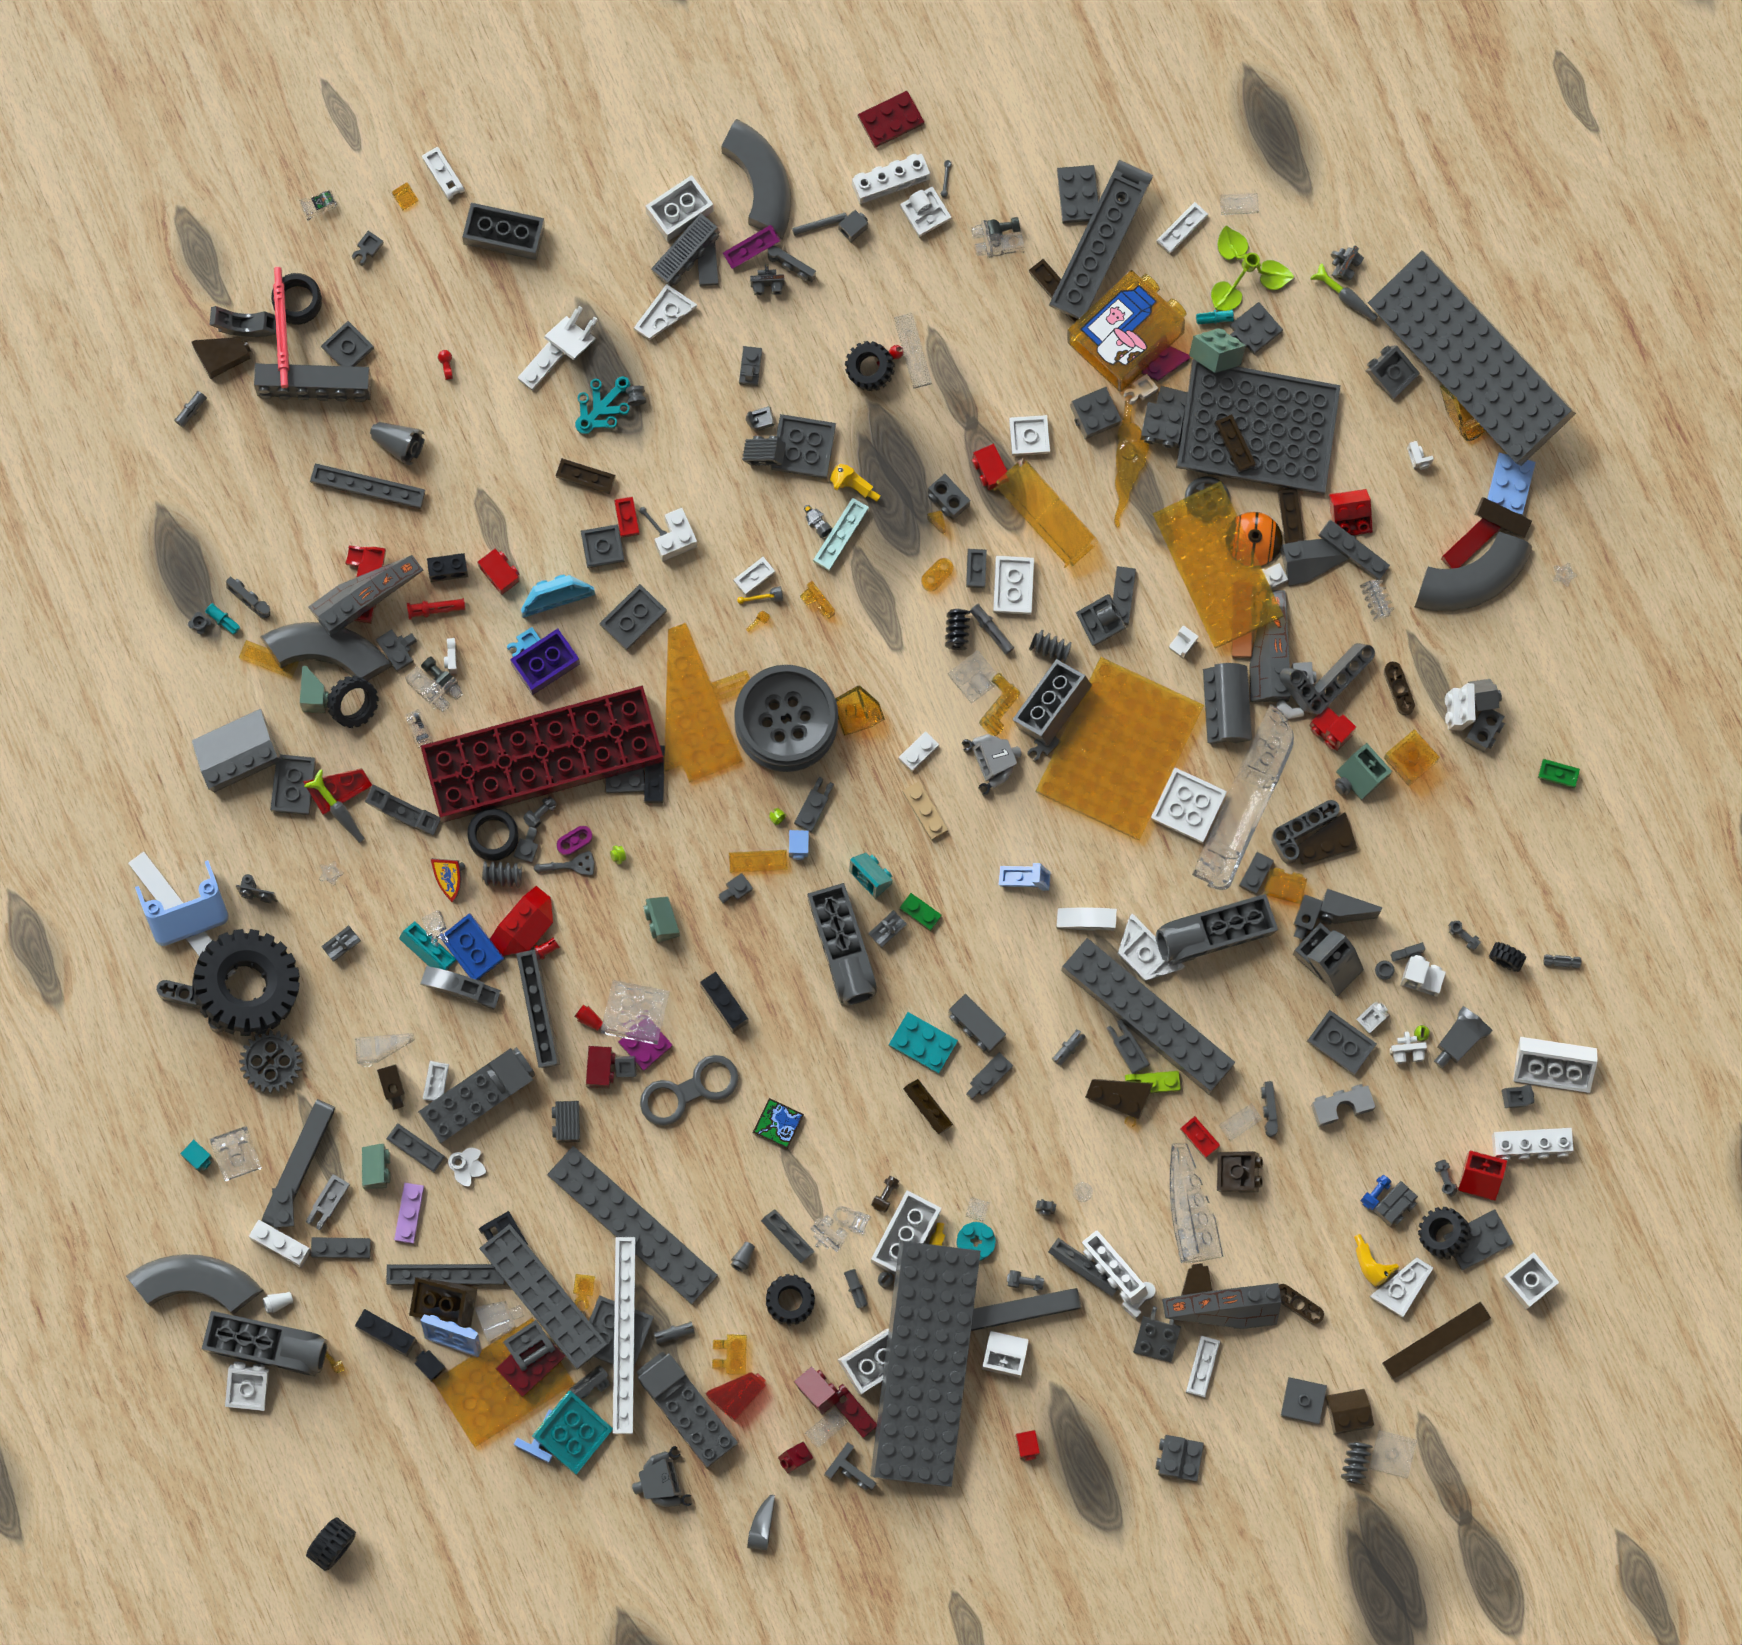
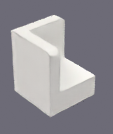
(1183, 642)

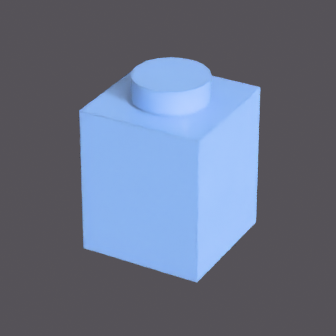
(798, 844)

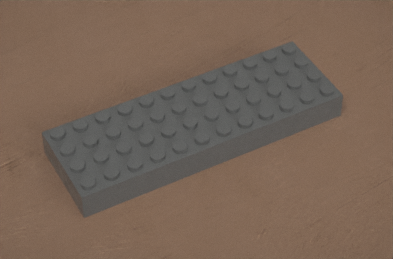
(1471, 358)
(925, 1363)

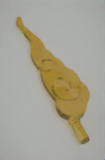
(1129, 459)

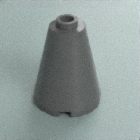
(399, 440)

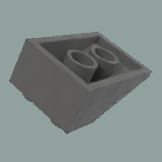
(1344, 908)

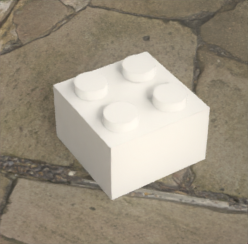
(1530, 1280)

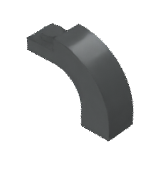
(240, 324)

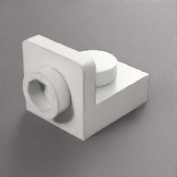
(1416, 454)
(1275, 575)
(1373, 1016)

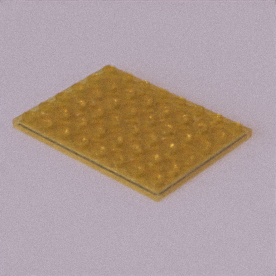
(1120, 748)

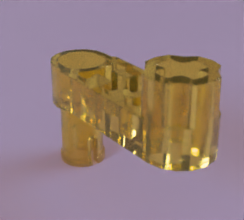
(991, 719)

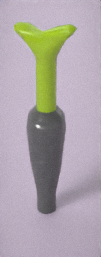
(1346, 295)
(337, 808)

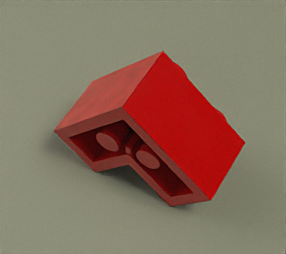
(1332, 728)

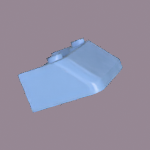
(187, 918)

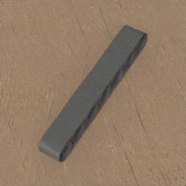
(303, 1152)
(1025, 1309)

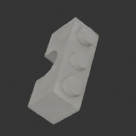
(1358, 1099)

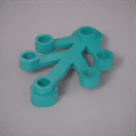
(600, 407)

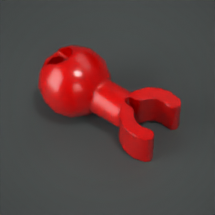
(894, 351)
(445, 358)

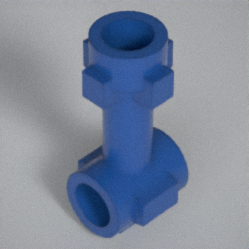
(1370, 1200)

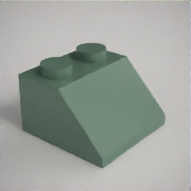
(313, 693)

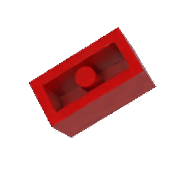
(989, 465)
(498, 571)

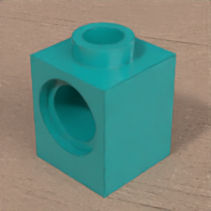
(197, 1156)

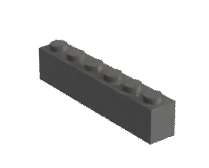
(538, 1009)

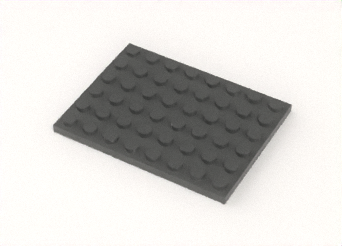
(1280, 416)

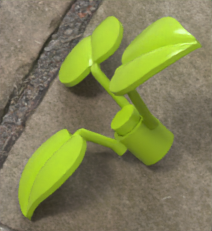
(1235, 244)

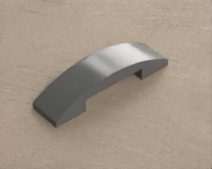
(402, 811)

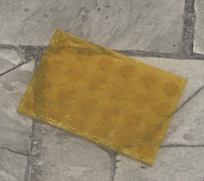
(485, 1400)

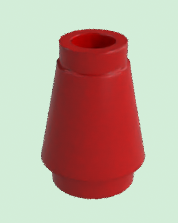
(588, 1017)

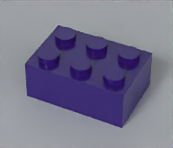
(545, 661)

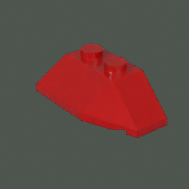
(524, 923)

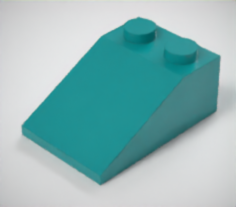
(870, 874)

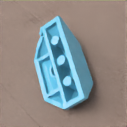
(555, 594)

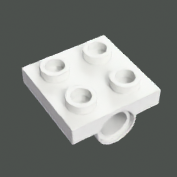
(925, 211)

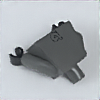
(660, 1480)

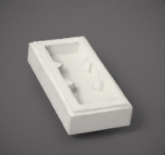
(435, 1080)

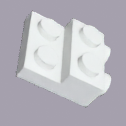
(1460, 707)
(247, 1386)

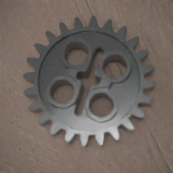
(258, 1050)

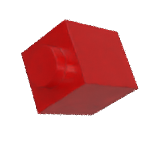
(1027, 1445)

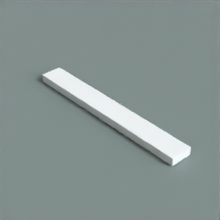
(165, 894)

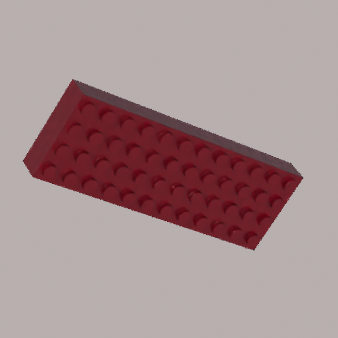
(542, 754)

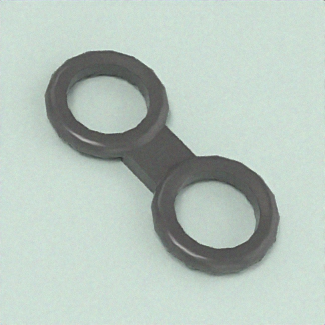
(689, 1090)

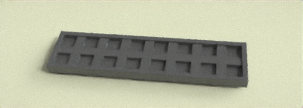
(543, 1296)

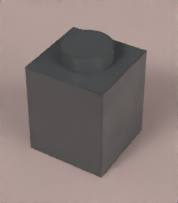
(853, 225)

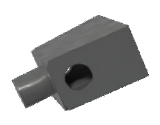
(1309, 906)

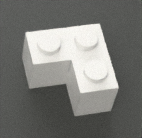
(680, 537)
(1422, 977)

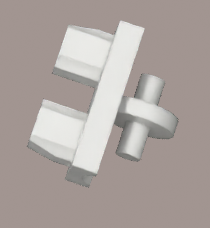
(1416, 1049)

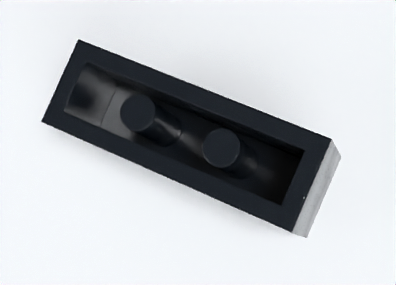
(724, 1002)
(385, 1332)

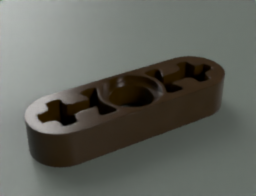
(1399, 673)
(1313, 1308)

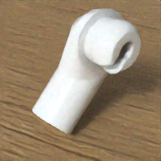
(1288, 711)

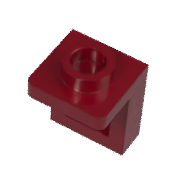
(795, 1457)

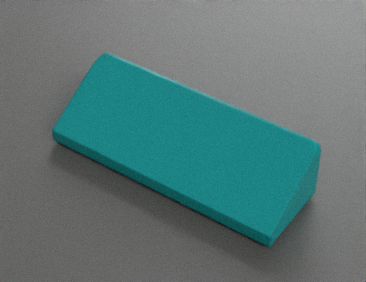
(420, 943)

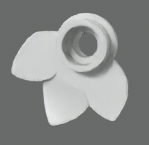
(470, 1165)

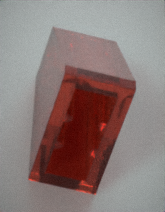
(737, 1394)

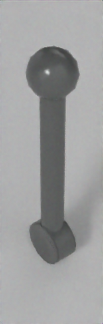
(947, 164)
(642, 510)

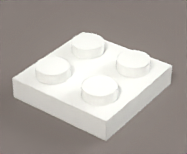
(1029, 435)

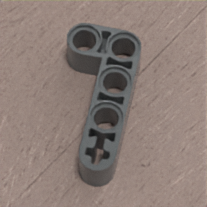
(1307, 827)
(190, 1001)

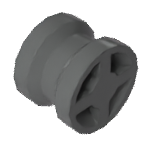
(636, 395)

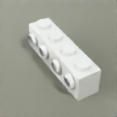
(891, 178)
(1532, 1143)
(1115, 1268)

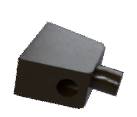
(389, 1076)

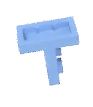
(1022, 876)
(534, 1448)

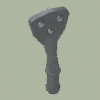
(574, 865)

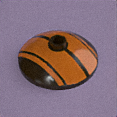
(1270, 537)

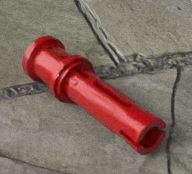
(422, 609)

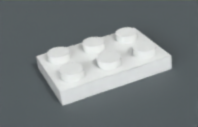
(1013, 585)

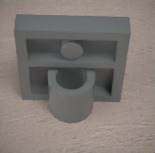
(1101, 620)

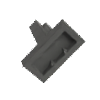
(849, 1470)

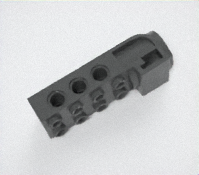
(1215, 930)
(842, 944)
(477, 1094)
(265, 1343)
(686, 1408)

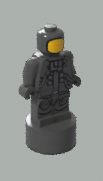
(814, 517)

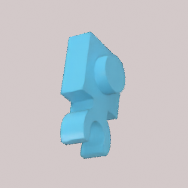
(525, 640)

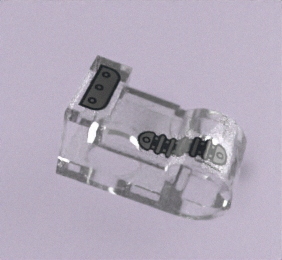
(418, 728)

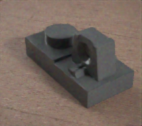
(750, 366)
(596, 1378)

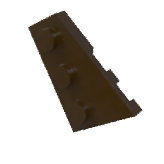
(1328, 841)
(1122, 1096)

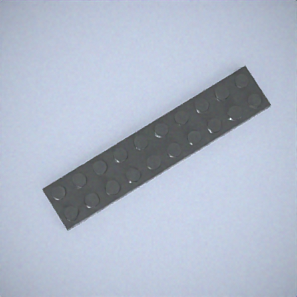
(628, 1219)

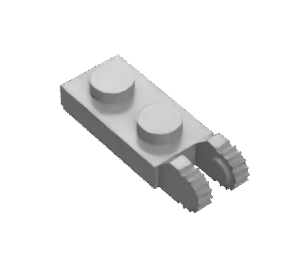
(328, 1200)

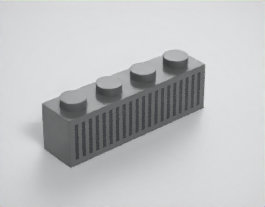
(686, 250)

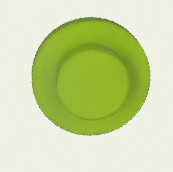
(618, 854)

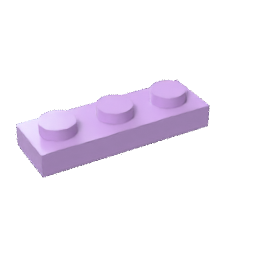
(409, 1213)

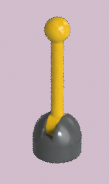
(775, 595)

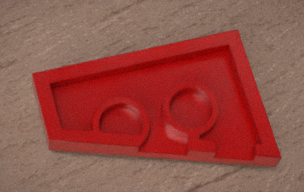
(341, 786)

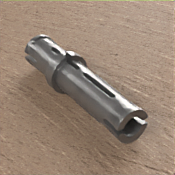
(990, 627)

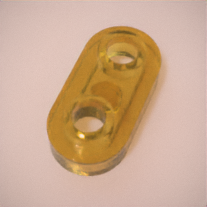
(938, 574)

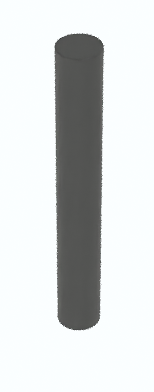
(820, 223)

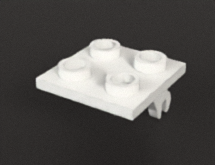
(570, 337)

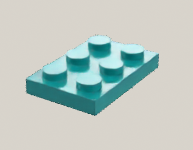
(923, 1042)

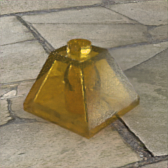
(858, 711)

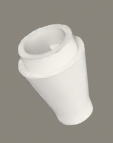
(277, 1301)

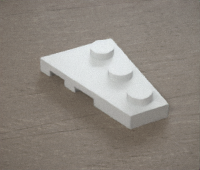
(664, 312)
(1403, 1287)

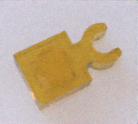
(583, 1287)

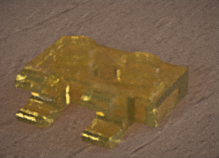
(735, 1354)

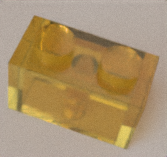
(1285, 885)

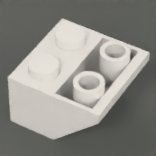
(1005, 1354)

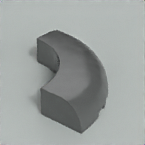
(765, 174)
(1477, 581)
(311, 641)
(194, 1276)

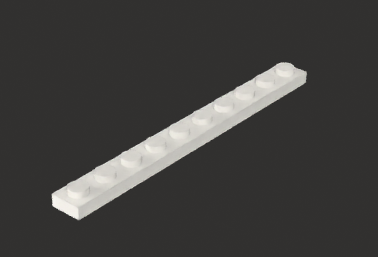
(624, 1335)

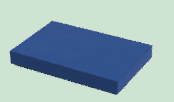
(472, 947)

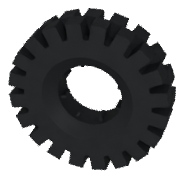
(254, 952)

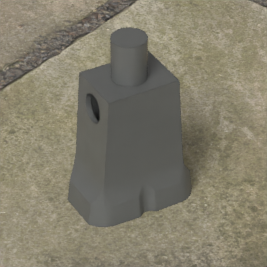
(1462, 1037)

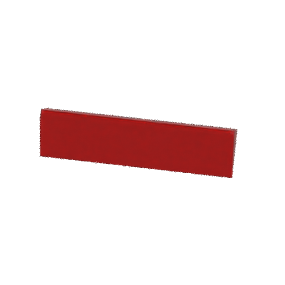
(1469, 543)

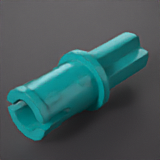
(1215, 317)
(222, 618)

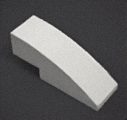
(1087, 918)

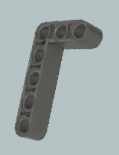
(1316, 693)

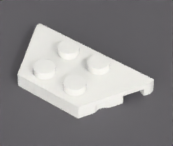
(1142, 952)

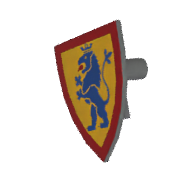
(448, 876)

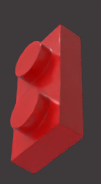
(626, 517)
(1200, 1137)

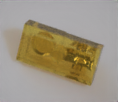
(813, 594)

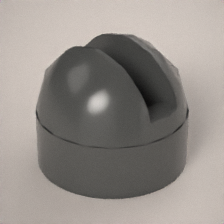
(889, 1281)

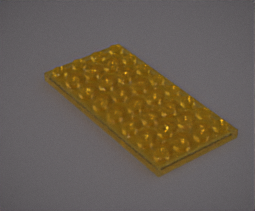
(1218, 565)

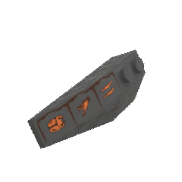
(362, 593)
(1270, 657)
(1228, 1307)

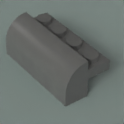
(1227, 703)

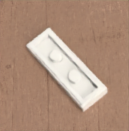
(1182, 228)
(1202, 1366)

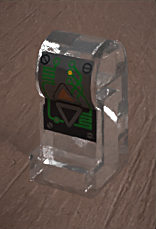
(318, 204)

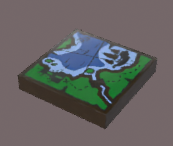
(778, 1123)

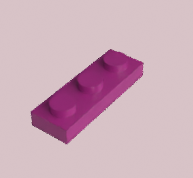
(751, 246)

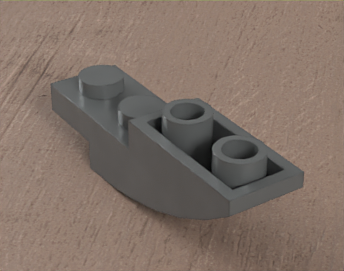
(460, 986)

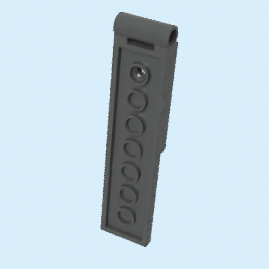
(1101, 240)

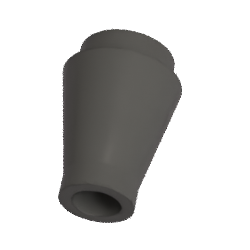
(743, 1257)

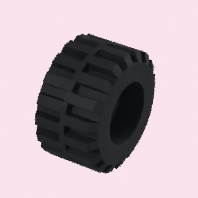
(860, 353)
(1434, 1222)
(790, 1282)
(330, 1544)

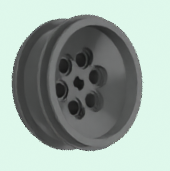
(779, 686)

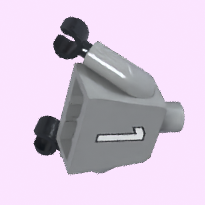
(994, 758)

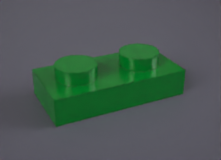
(1558, 773)
(920, 911)

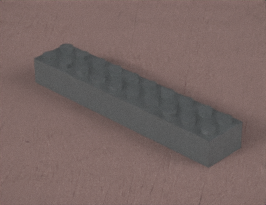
(1148, 1016)

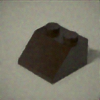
(1349, 1411)

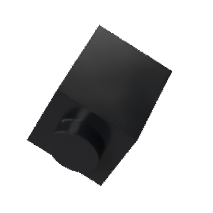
(429, 1365)

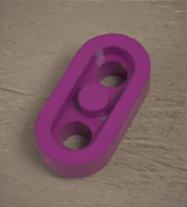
(572, 838)

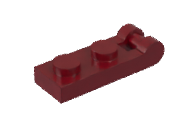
(855, 1413)

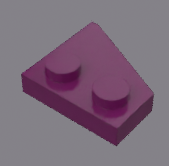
(1166, 363)

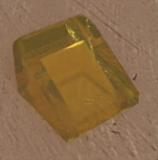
(404, 196)
(937, 520)

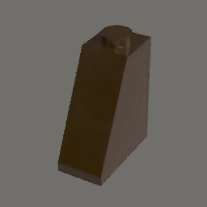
(221, 354)
(1197, 1280)

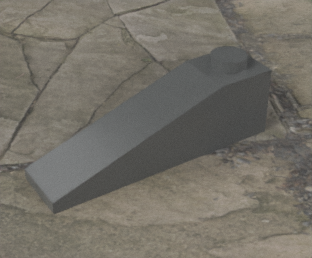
(1309, 559)

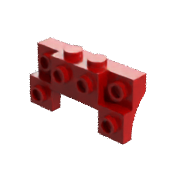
(367, 560)

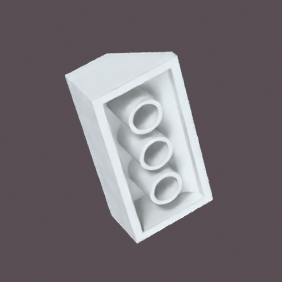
(1555, 1064)

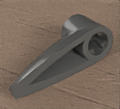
(761, 1525)

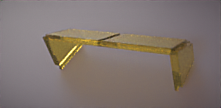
(1046, 512)

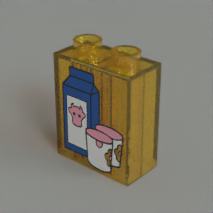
(1127, 329)

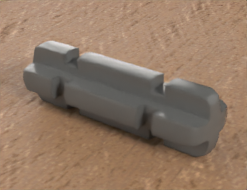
(1562, 961)

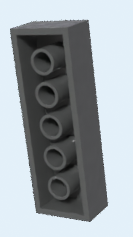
(314, 382)

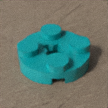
(980, 1230)

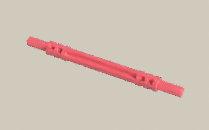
(281, 331)

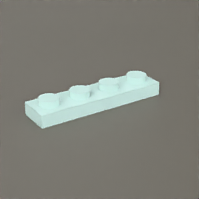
(840, 534)

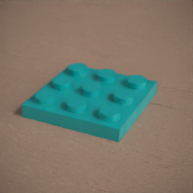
(572, 1432)

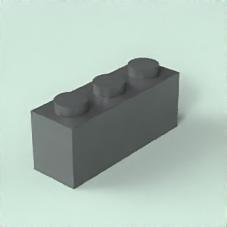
(976, 1023)

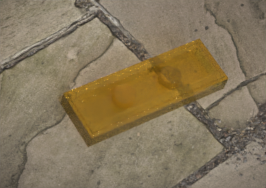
(262, 657)
(758, 861)

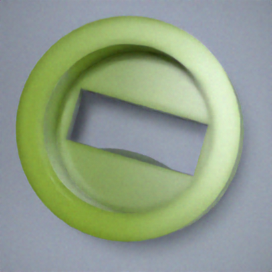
(777, 817)
(1417, 1032)

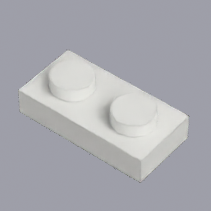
(754, 576)
(918, 751)

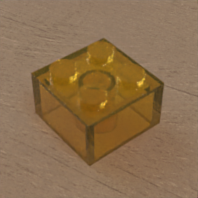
(1411, 757)

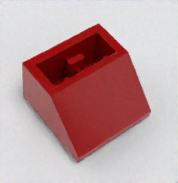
(1352, 511)
(1482, 1175)

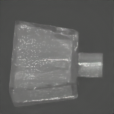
(497, 1319)

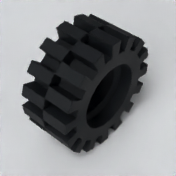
(1507, 956)

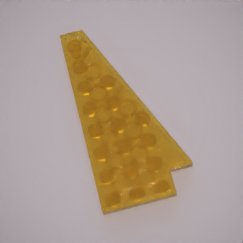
(694, 723)

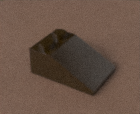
(444, 1300)

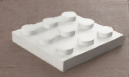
(1188, 805)

